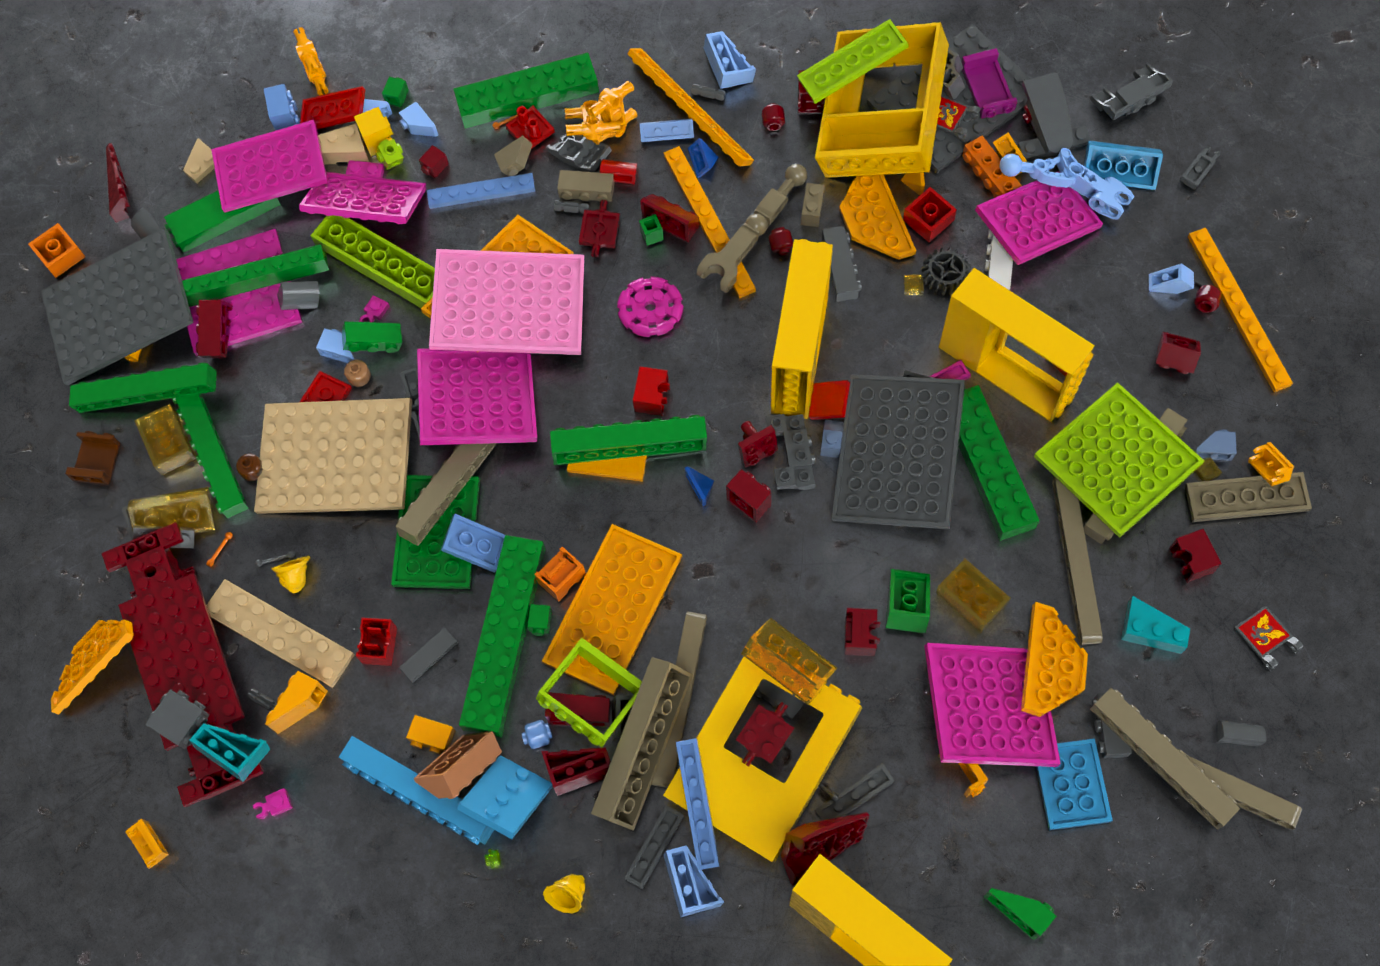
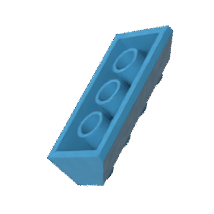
(1128, 164)

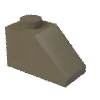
(514, 156)

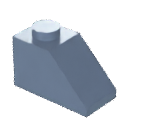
(832, 438)
(1218, 446)

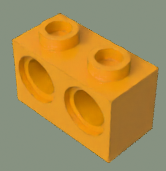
(1006, 145)

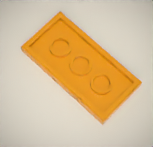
(622, 468)

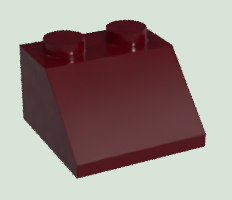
(1178, 353)

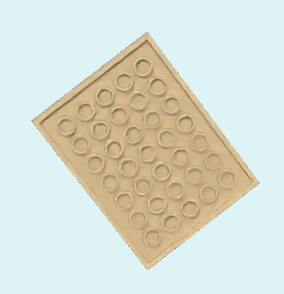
(334, 456)

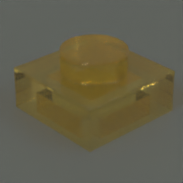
(913, 285)

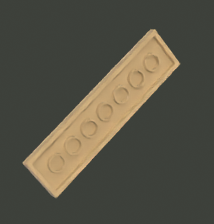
(279, 633)

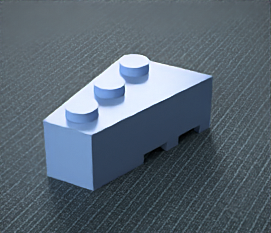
(726, 62)
(690, 886)

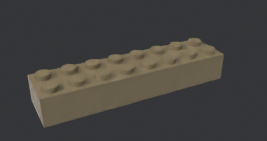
(642, 743)

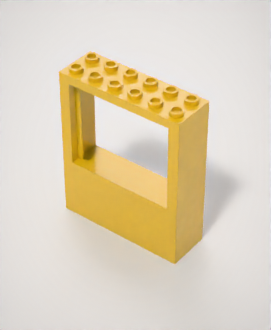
(800, 328)
(976, 333)
(860, 920)

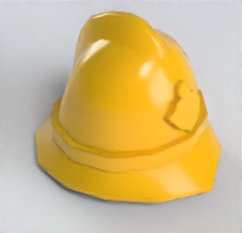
(292, 573)
(566, 893)

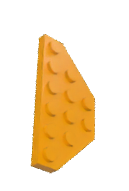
(875, 218)
(88, 659)
(1053, 663)

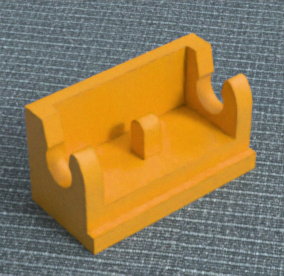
(1271, 464)
(147, 843)

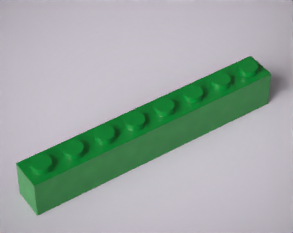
(256, 275)
(143, 387)
(211, 455)

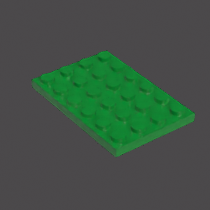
(426, 564)

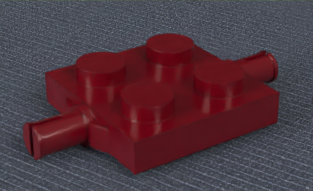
(599, 228)
(764, 734)

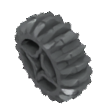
(939, 263)

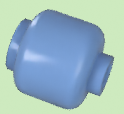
(537, 734)

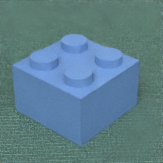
(281, 107)

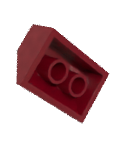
(671, 216)

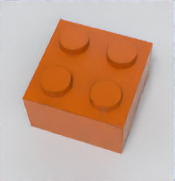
(56, 250)

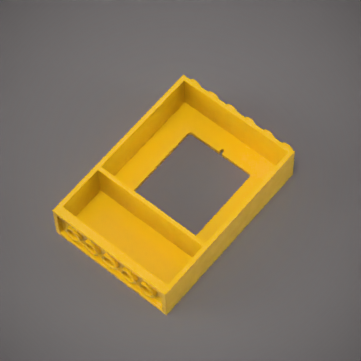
(888, 139)
(746, 799)

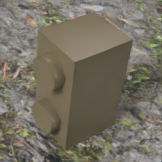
(812, 205)

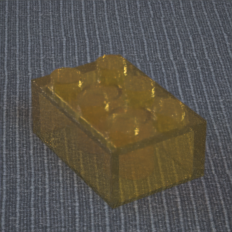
(165, 439)
(973, 595)

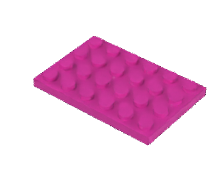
(269, 166)
(364, 198)
(1037, 219)

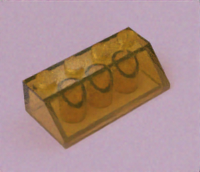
(185, 508)
(789, 660)

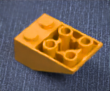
(297, 701)

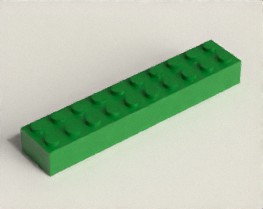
(502, 636)

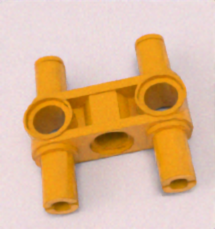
(309, 58)
(612, 109)
(590, 128)

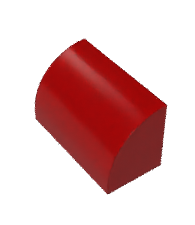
(623, 171)

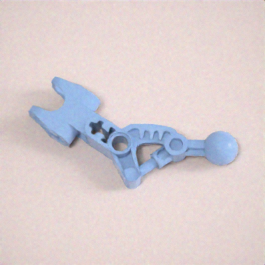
(1101, 192)

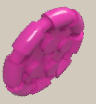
(645, 297)

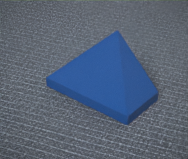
(702, 157)
(700, 483)

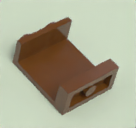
(95, 458)

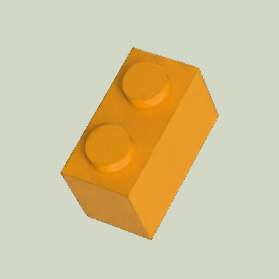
(430, 735)

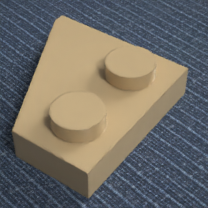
(199, 162)

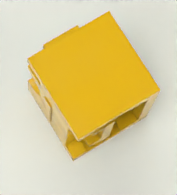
(373, 129)

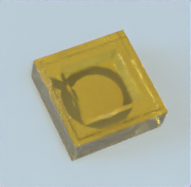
(1208, 470)

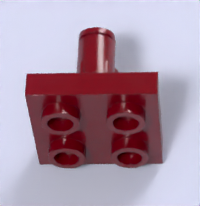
(756, 444)

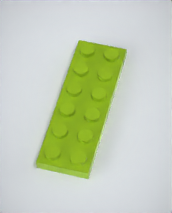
(852, 61)

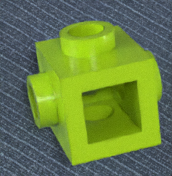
(389, 153)

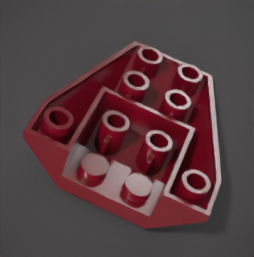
(820, 837)

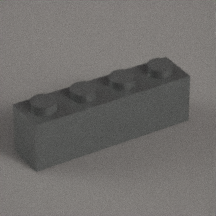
(843, 270)

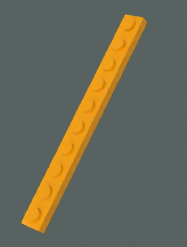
(694, 111)
(707, 217)
(1240, 310)

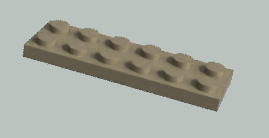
(1246, 498)

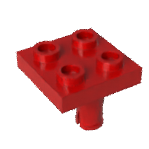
(531, 125)

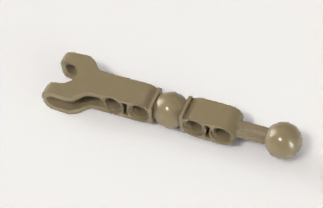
(756, 224)

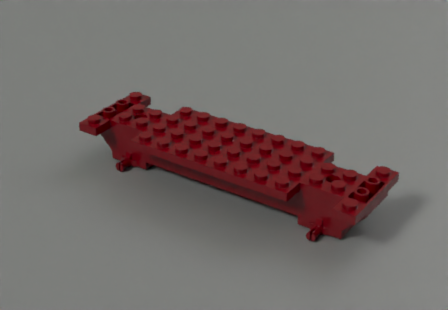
(178, 647)

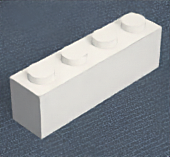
(999, 263)

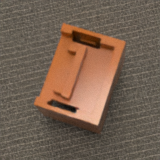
(561, 572)

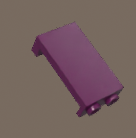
(988, 83)

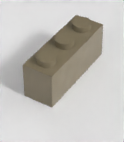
(586, 185)

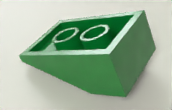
(908, 601)
(1024, 912)

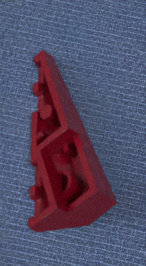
(116, 183)

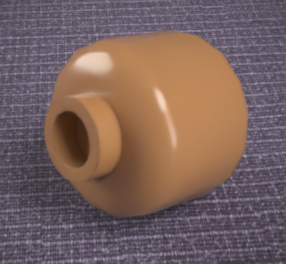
(357, 373)

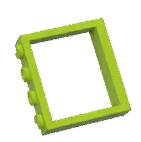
(607, 666)

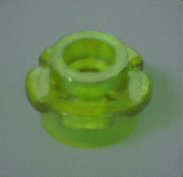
(493, 858)

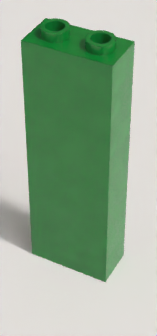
(207, 220)

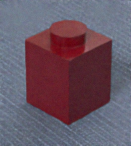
(433, 161)

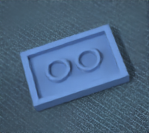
(473, 543)

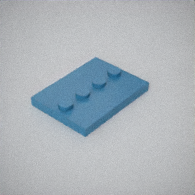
(1075, 789)
(505, 797)

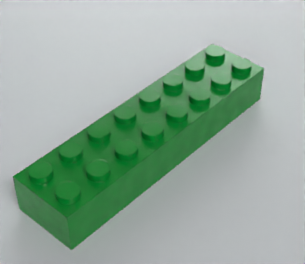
(530, 87)
(628, 440)
(994, 469)

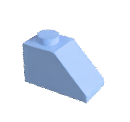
(417, 121)
(1172, 280)
(331, 346)

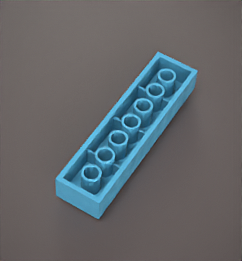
(399, 779)

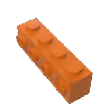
(986, 166)

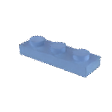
(666, 130)

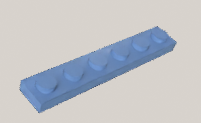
(480, 190)
(697, 804)

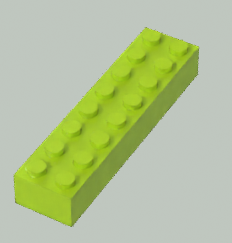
(376, 258)

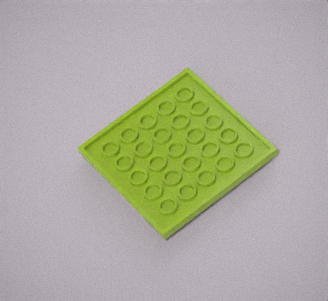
(1118, 459)

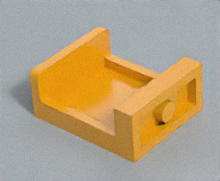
(976, 778)

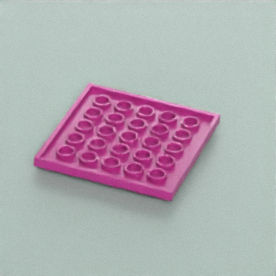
(253, 311)
(475, 397)
(979, 708)

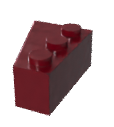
(212, 328)
(591, 709)
(576, 768)

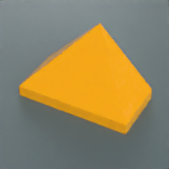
(914, 181)

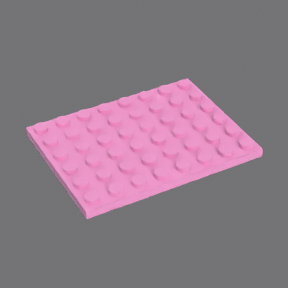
(507, 302)

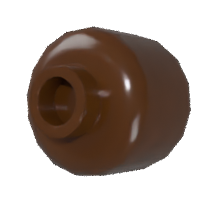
(249, 467)

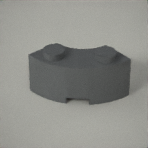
(952, 80)
(776, 695)

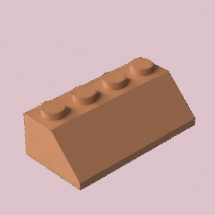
(459, 764)

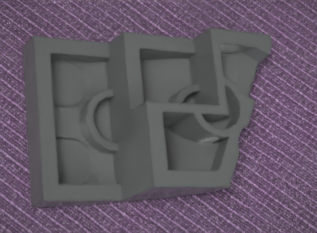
(579, 152)

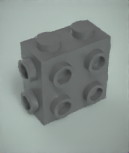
(177, 718)

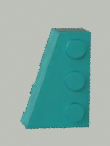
(1153, 628)
(230, 750)

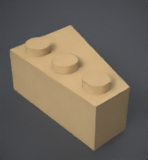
(343, 145)

